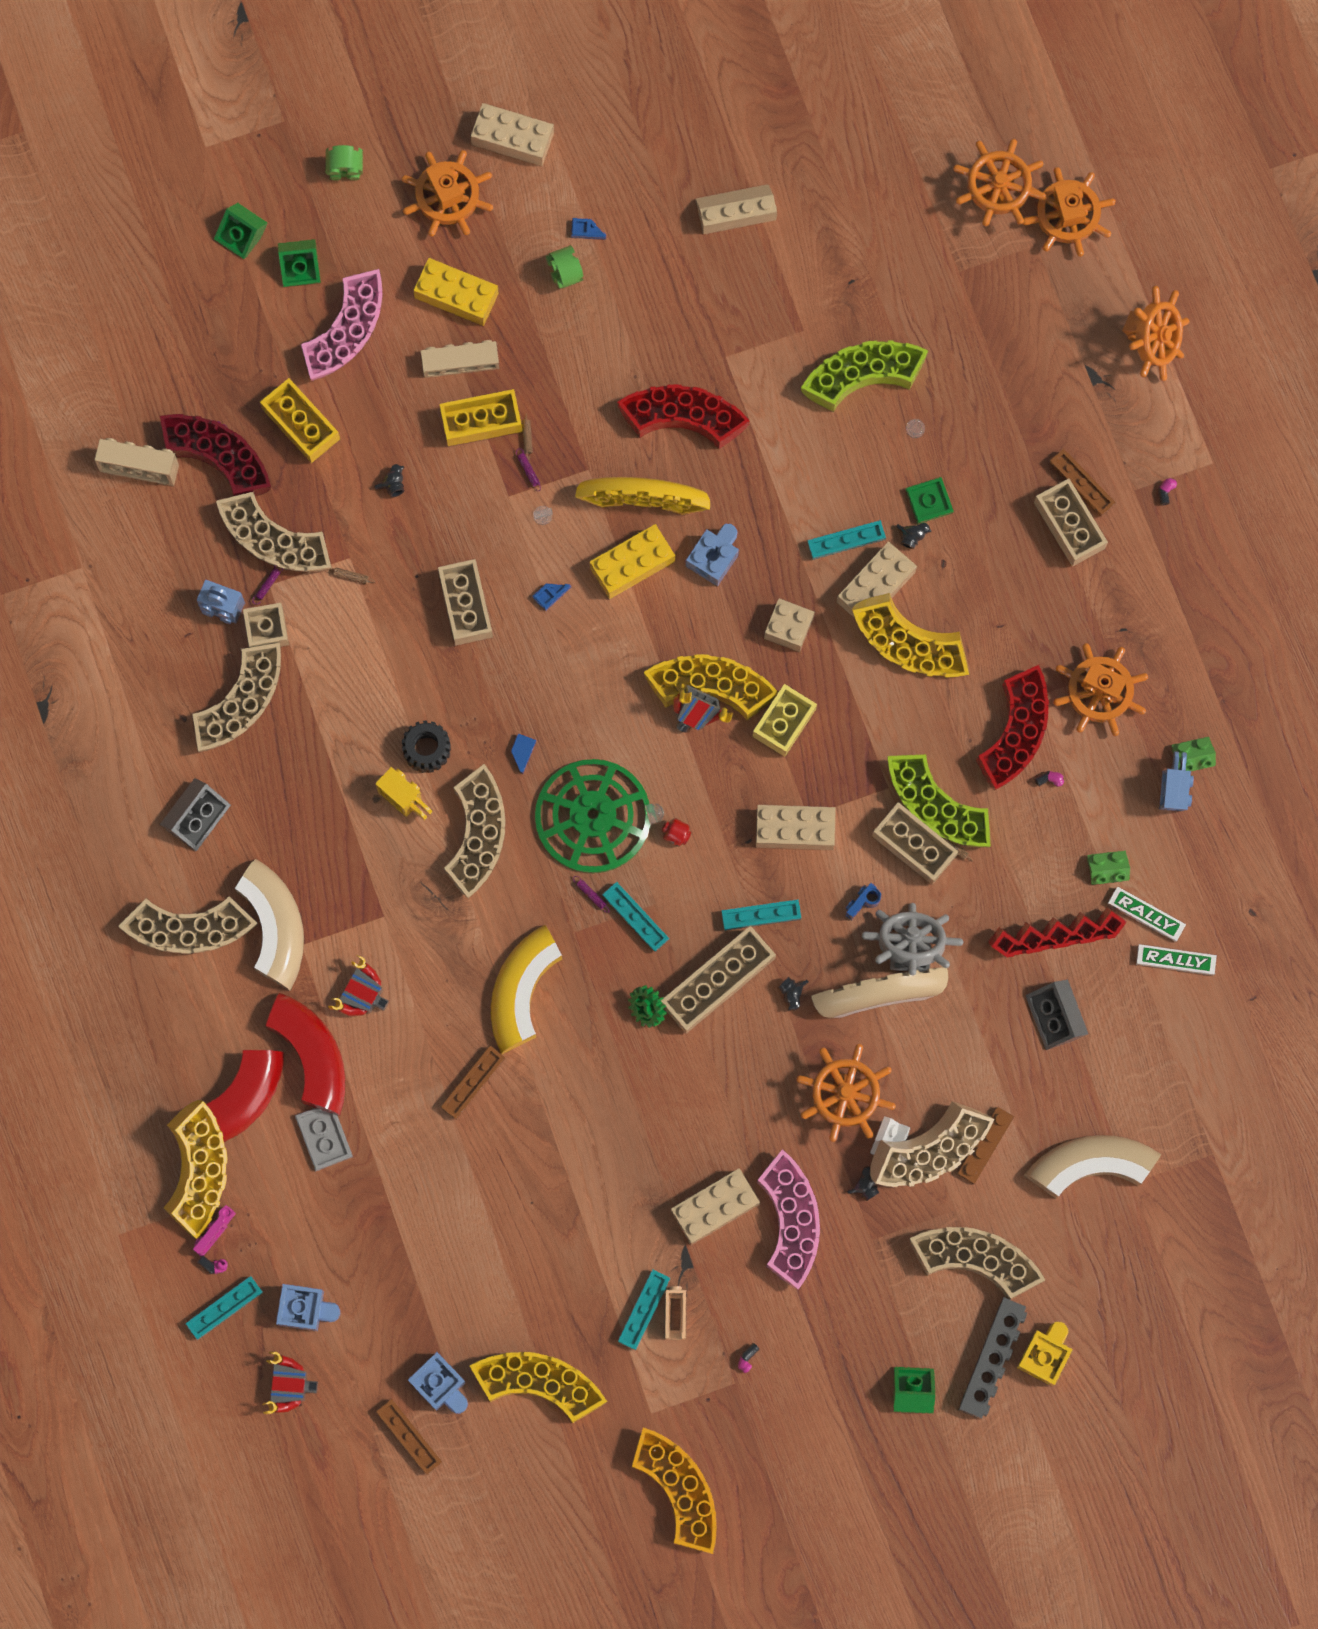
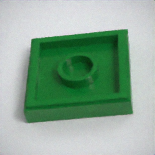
(929, 500)

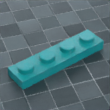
(846, 540)
(761, 915)
(635, 917)
(224, 1308)
(644, 1309)

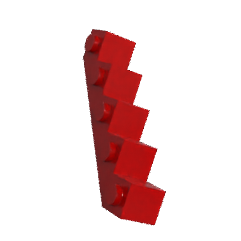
(1057, 934)

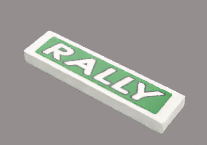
(1146, 914)
(1176, 959)

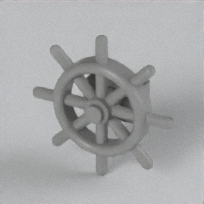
(911, 948)

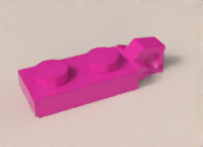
(214, 1231)

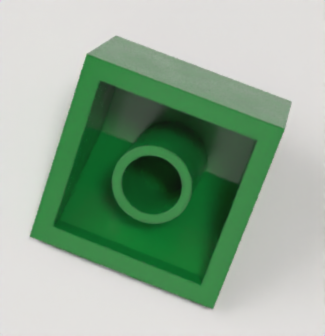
(240, 230)
(299, 262)
(914, 1390)

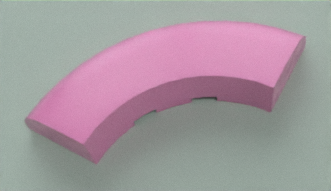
(350, 329)
(797, 1219)

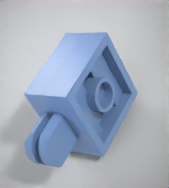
(714, 554)
(220, 602)
(1176, 785)
(304, 1308)
(440, 1384)

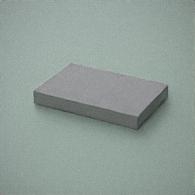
(323, 1138)

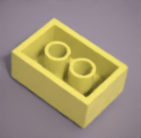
(784, 720)

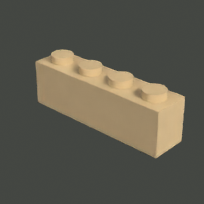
(460, 359)

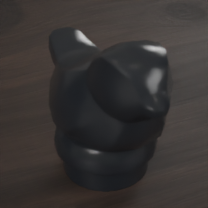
(393, 481)
(913, 534)
(792, 992)
(865, 1185)

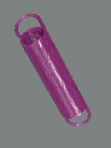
(528, 469)
(267, 584)
(591, 894)

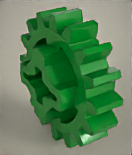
(647, 1006)

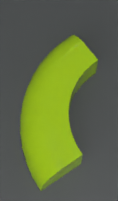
(863, 366)
(933, 806)

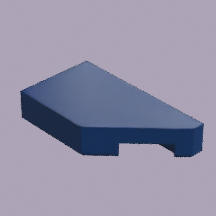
(586, 229)
(550, 594)
(522, 751)

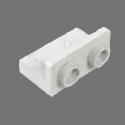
(890, 1131)

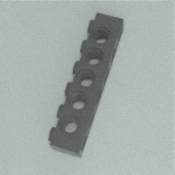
(1006, 1309)

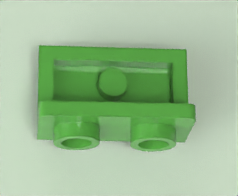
(1199, 753)
(1109, 867)

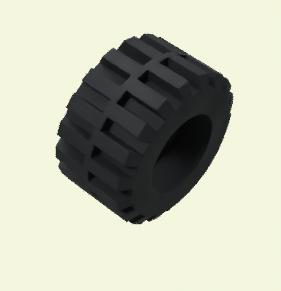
(421, 731)

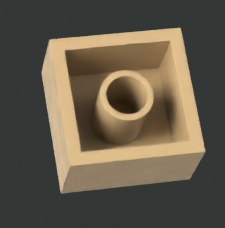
(266, 625)
(789, 625)

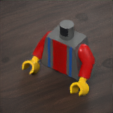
(697, 709)
(361, 992)
(288, 1384)

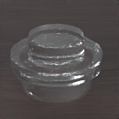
(915, 428)

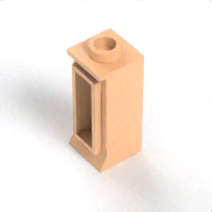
(675, 1293)

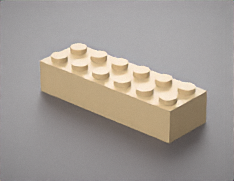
(718, 979)

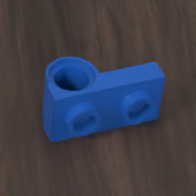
(855, 906)

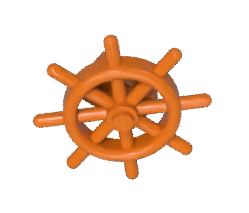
(448, 192)
(995, 194)
(1071, 211)
(1152, 335)
(1103, 682)
(847, 1093)

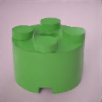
(344, 162)
(565, 267)

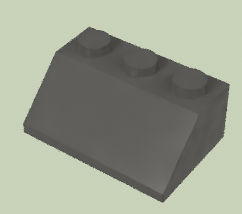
(195, 814)
(1056, 1014)

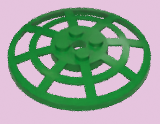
(592, 827)

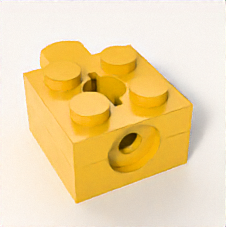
(401, 793)
(1046, 1354)

